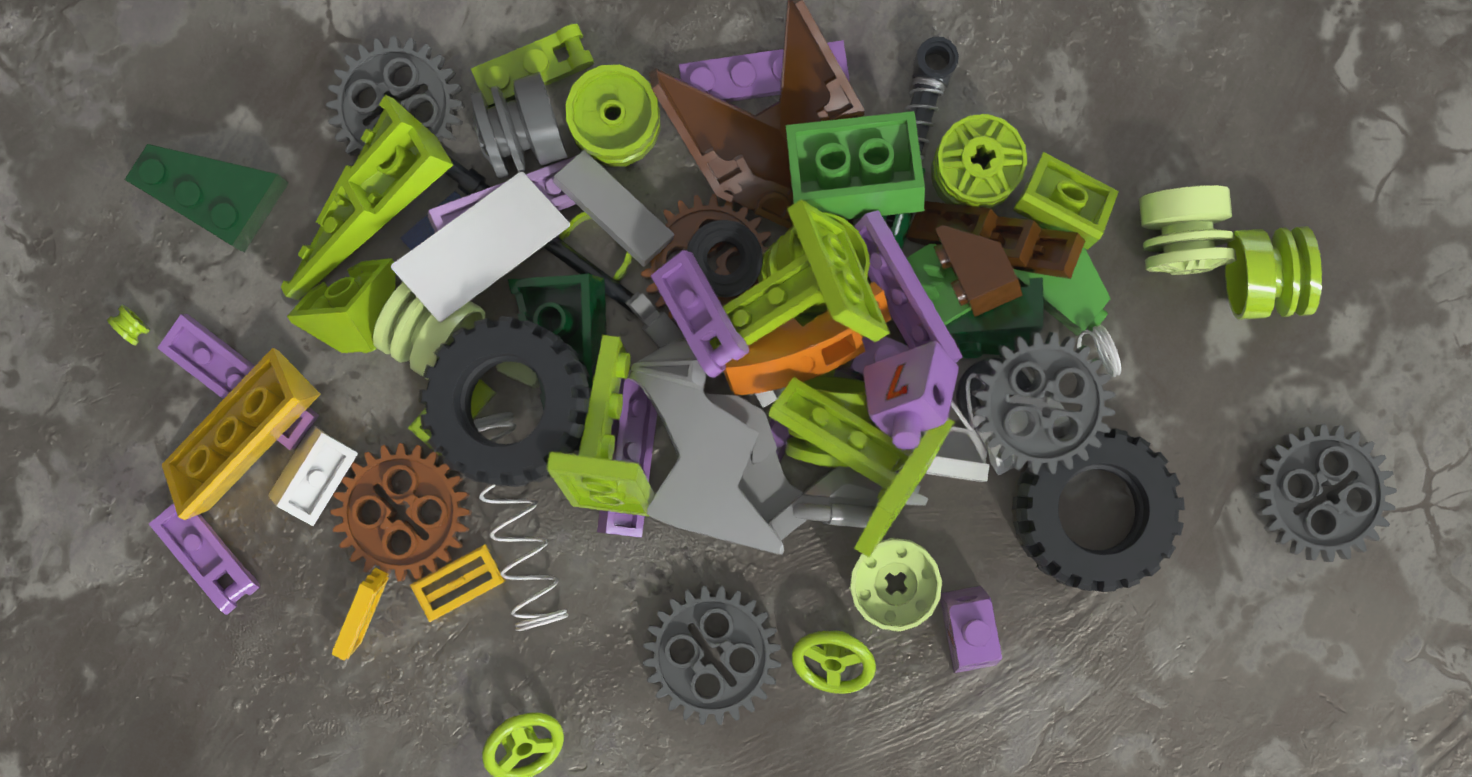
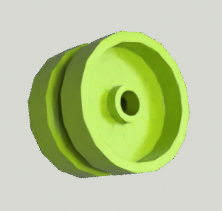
(623, 93)

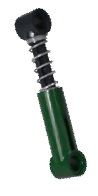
(927, 87)

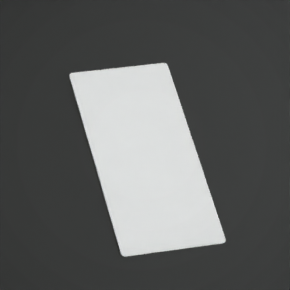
(480, 246)

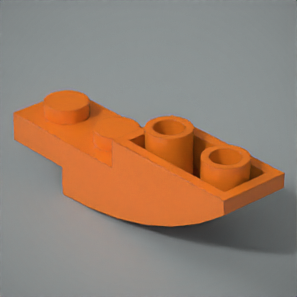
(798, 352)

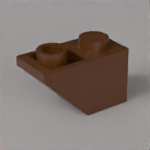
(980, 267)

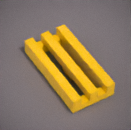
(489, 566)
(360, 614)

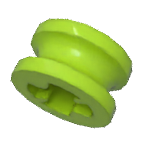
(128, 325)

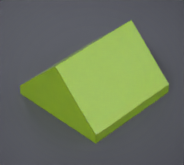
(1066, 200)

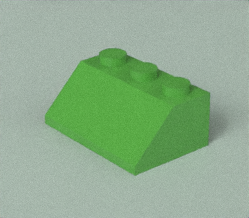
(858, 165)

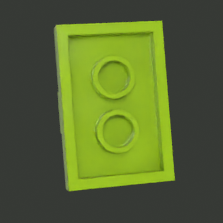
(824, 271)
(862, 449)
(593, 477)

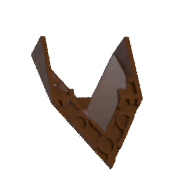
(748, 153)

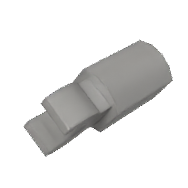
(656, 324)

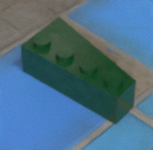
(570, 309)

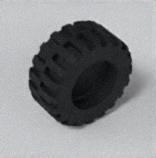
(452, 388)
(1151, 531)

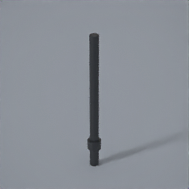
(472, 181)

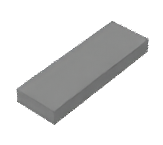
(613, 208)

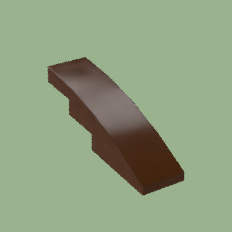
(1022, 239)

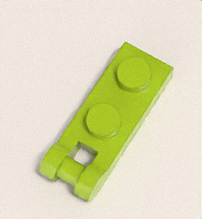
(532, 59)

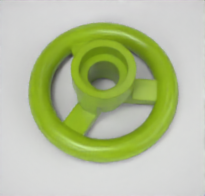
(835, 653)
(521, 742)

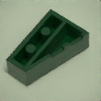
(210, 192)
(1001, 324)

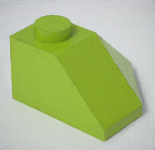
(348, 308)

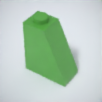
(1073, 301)

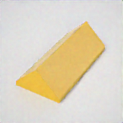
(236, 434)

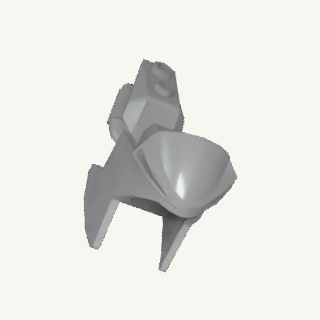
(729, 467)

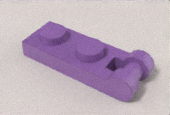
(699, 313)
(205, 557)

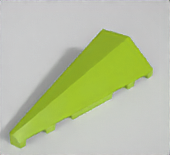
(390, 172)

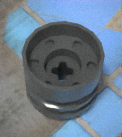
(518, 125)

